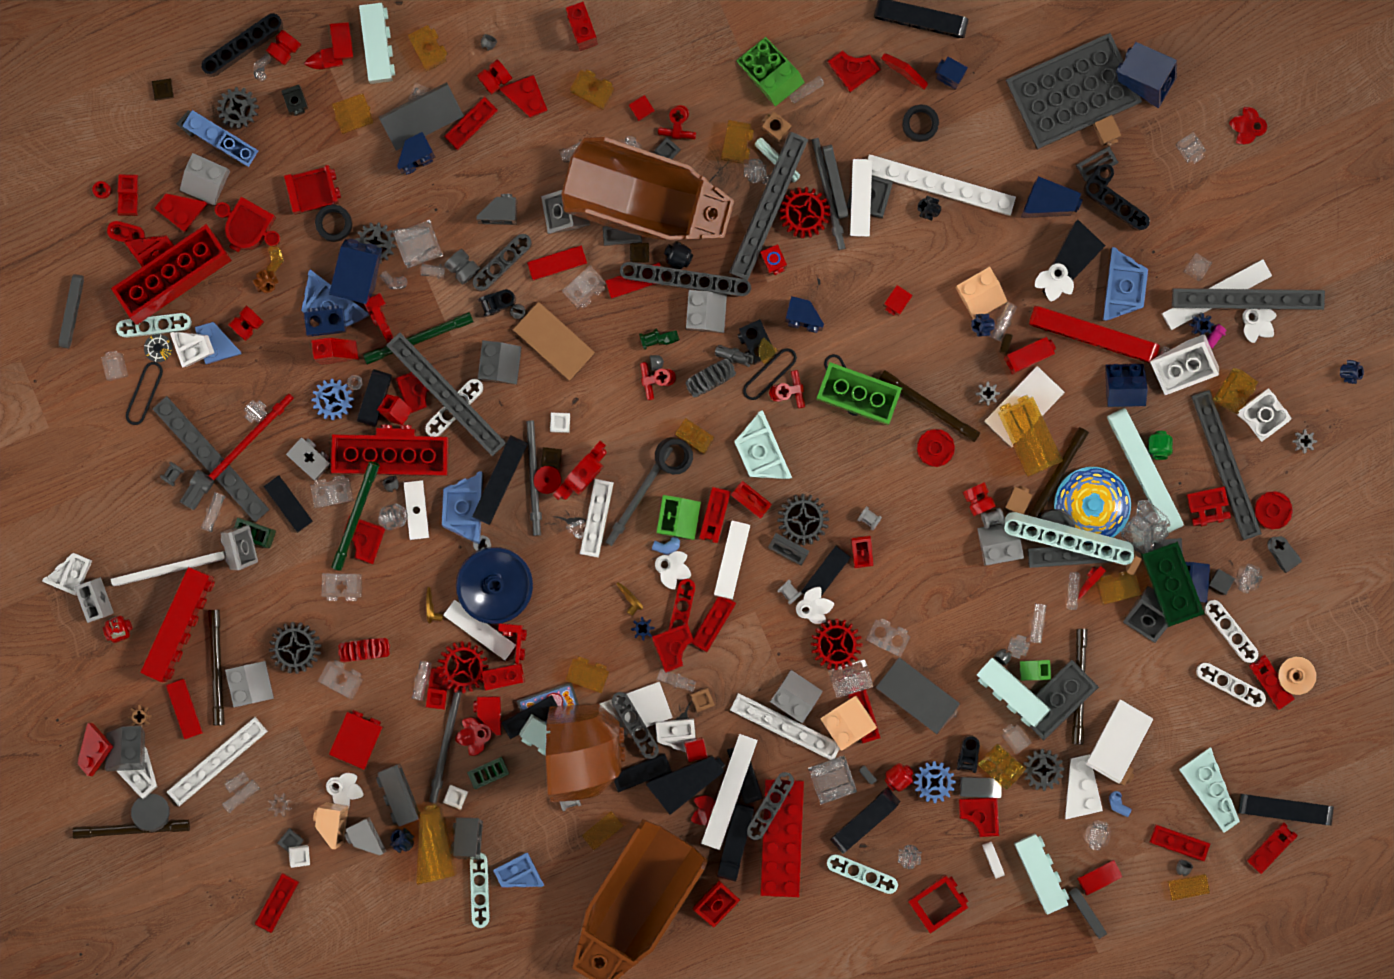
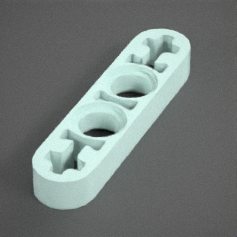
(154, 328)
(861, 876)
(475, 890)

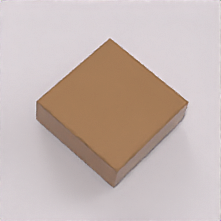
(1132, 567)
(702, 700)

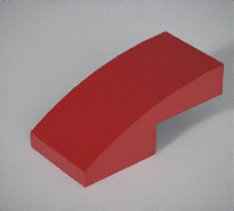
(341, 41)
(127, 195)
(437, 691)
(1100, 877)

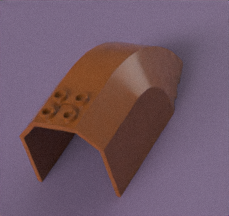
(642, 193)
(582, 751)
(636, 901)

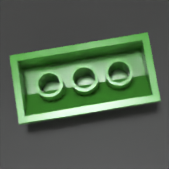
(859, 393)

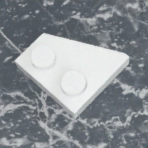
(191, 347)
(69, 573)
(675, 732)
(141, 781)

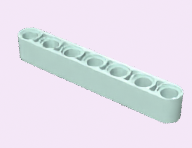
(1143, 466)
(1075, 545)

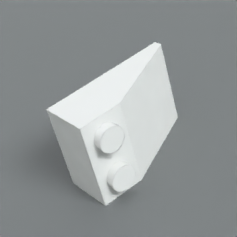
(1185, 365)

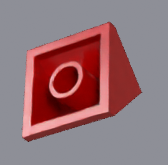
(716, 903)

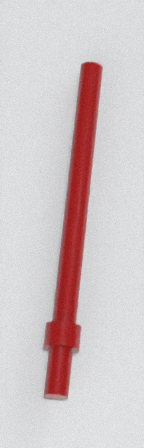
(276, 411)

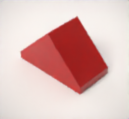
(862, 551)

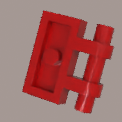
(1208, 500)

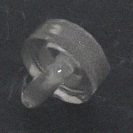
(577, 525)

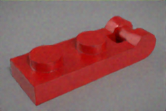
(715, 514)
(1271, 683)
(1271, 848)

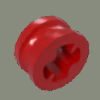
(105, 185)

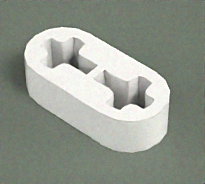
(993, 860)

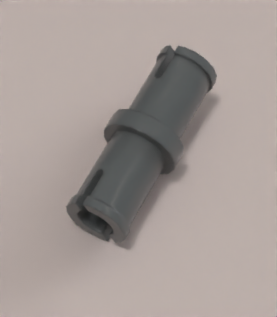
(734, 355)

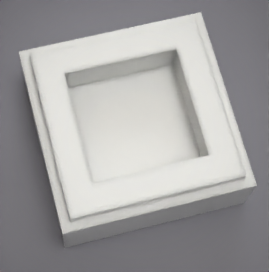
(560, 422)
(455, 797)
(299, 856)

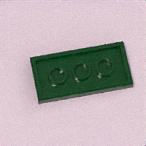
(1172, 584)

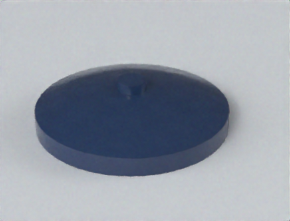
(494, 585)

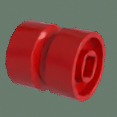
(283, 47)
(493, 83)
(251, 318)
(982, 505)

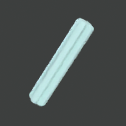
(772, 155)

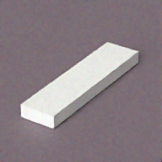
(861, 197)
(596, 518)
(732, 560)
(480, 631)

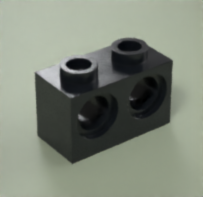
(751, 344)

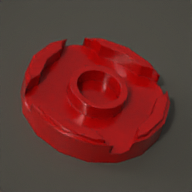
(935, 447)
(1273, 510)

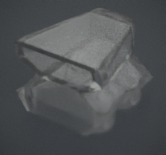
(417, 243)
(1146, 527)
(832, 779)

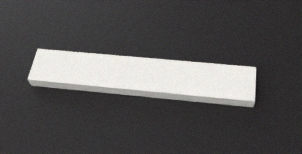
(1242, 280)
(146, 574)
(785, 727)
(217, 761)
(729, 791)

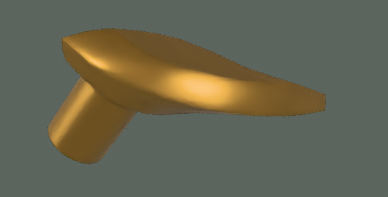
(631, 598)
(430, 615)

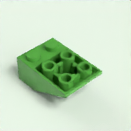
(770, 71)

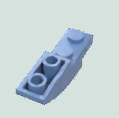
(220, 138)

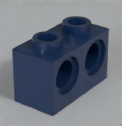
(950, 72)
(325, 326)

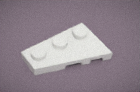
(1082, 789)

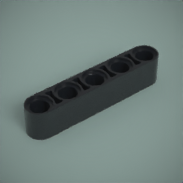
(921, 18)
(232, 46)
(500, 480)
(1286, 809)

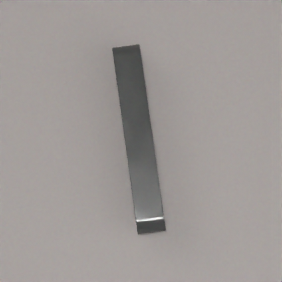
(694, 283)

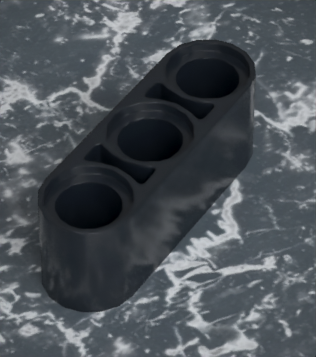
(374, 395)

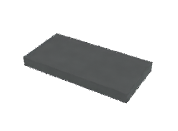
(421, 114)
(918, 695)
(1063, 696)

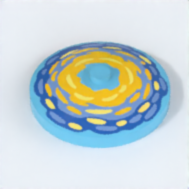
(1095, 500)

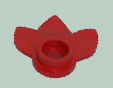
(1245, 126)
(471, 737)
(703, 814)

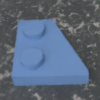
(221, 344)
(519, 873)

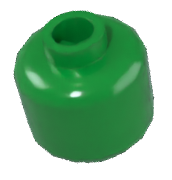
(1160, 445)

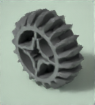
(710, 378)
(786, 519)
(295, 656)

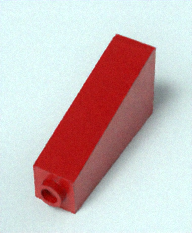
(334, 350)

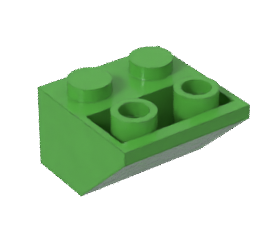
(678, 517)

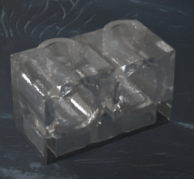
(886, 641)

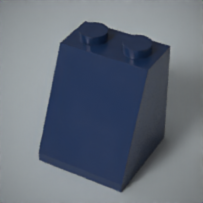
(1147, 73)
(1051, 200)
(356, 271)

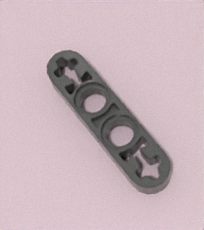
(835, 182)
(499, 259)
(71, 311)
(638, 723)
(767, 804)

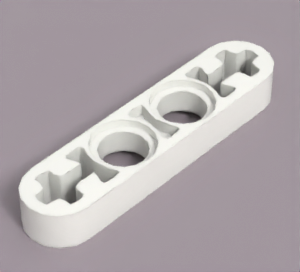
(433, 421)
(1233, 629)
(1231, 683)

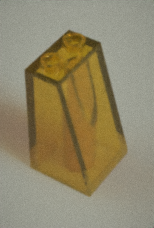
(1029, 435)
(434, 847)

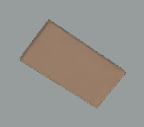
(554, 341)

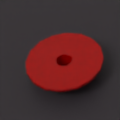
(547, 479)

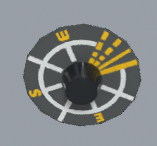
(158, 348)

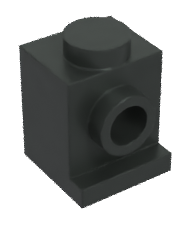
(290, 93)

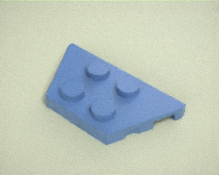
(1124, 286)
(318, 297)
(459, 505)

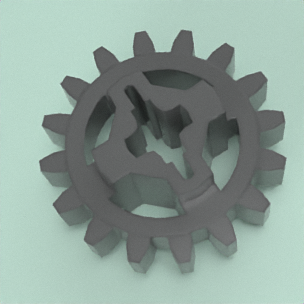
(230, 111)
(377, 235)
(1043, 778)

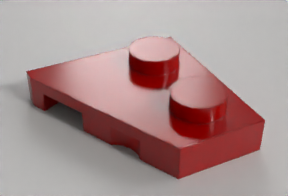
(526, 96)
(180, 210)
(148, 248)
(379, 320)
(93, 750)

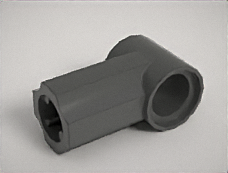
(199, 485)

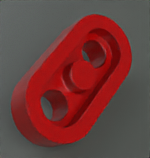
(126, 233)

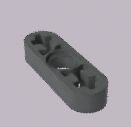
(1087, 913)

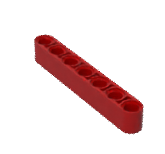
(1093, 334)

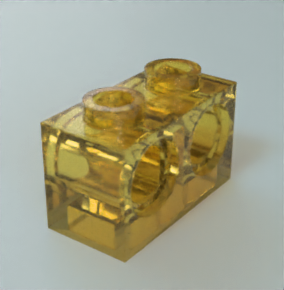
(1001, 766)

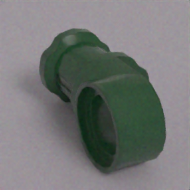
(654, 338)

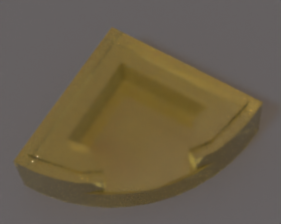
(766, 351)

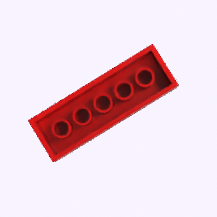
(171, 274)
(393, 453)
(177, 625)
(783, 842)

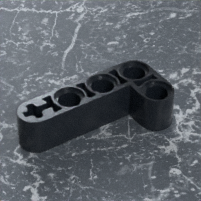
(1118, 201)
(865, 820)
(735, 842)

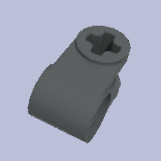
(1285, 555)

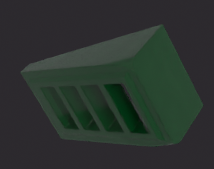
(269, 536)
(503, 767)

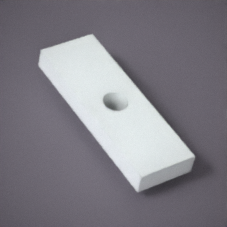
(416, 498)

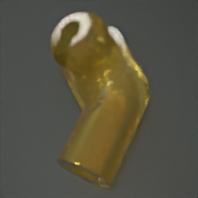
(276, 258)

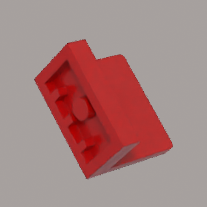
(510, 630)

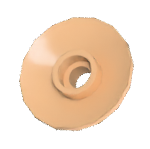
(1306, 674)

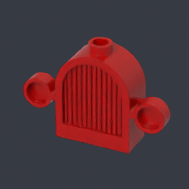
(247, 225)
(583, 473)

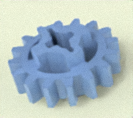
(335, 391)
(941, 775)

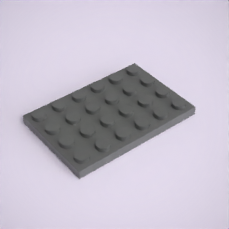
(1071, 91)

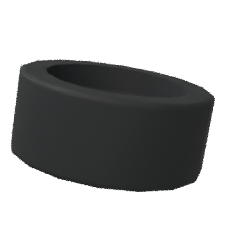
(920, 137)
(333, 237)
(659, 455)

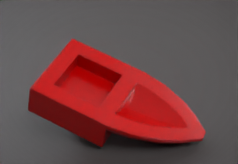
(323, 60)
(1093, 576)

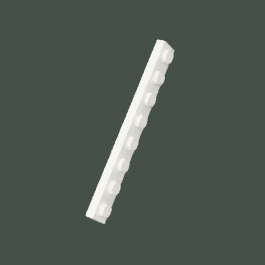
(942, 185)

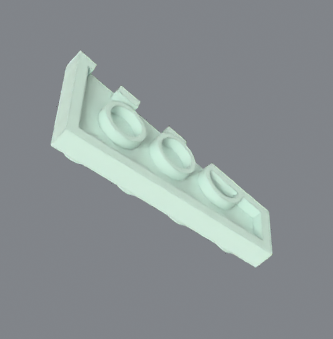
(1206, 781)

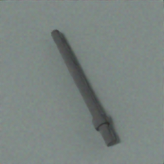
(837, 230)
(536, 515)
(618, 528)
(437, 782)

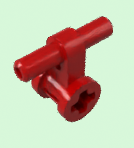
(677, 132)
(657, 378)
(787, 391)

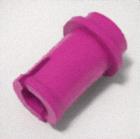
(1216, 334)

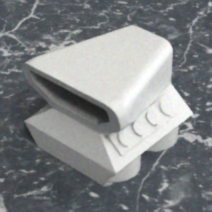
(1264, 414)

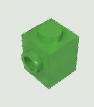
(1035, 670)

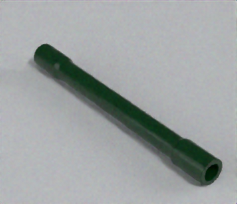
(456, 322)
(341, 553)

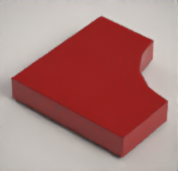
(853, 70)
(905, 70)
(412, 391)
(367, 540)
(671, 646)
(982, 813)

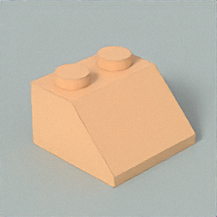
(981, 293)
(848, 723)
(331, 823)

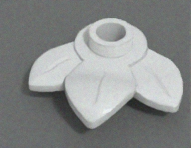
(1055, 285)
(1260, 325)
(676, 568)
(817, 606)
(347, 789)

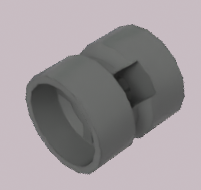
(460, 264)

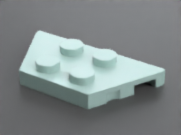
(761, 451)

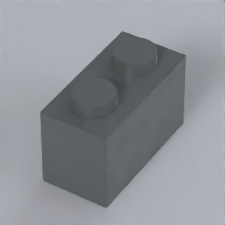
(467, 838)

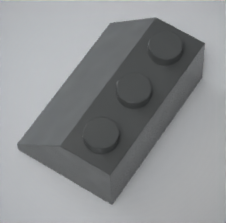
(398, 795)

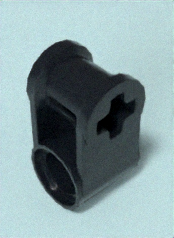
(496, 303)
(968, 755)

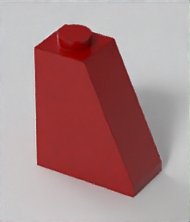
(1030, 355)

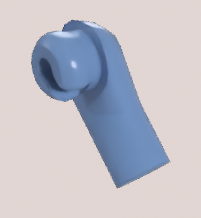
(667, 548)
(1116, 804)

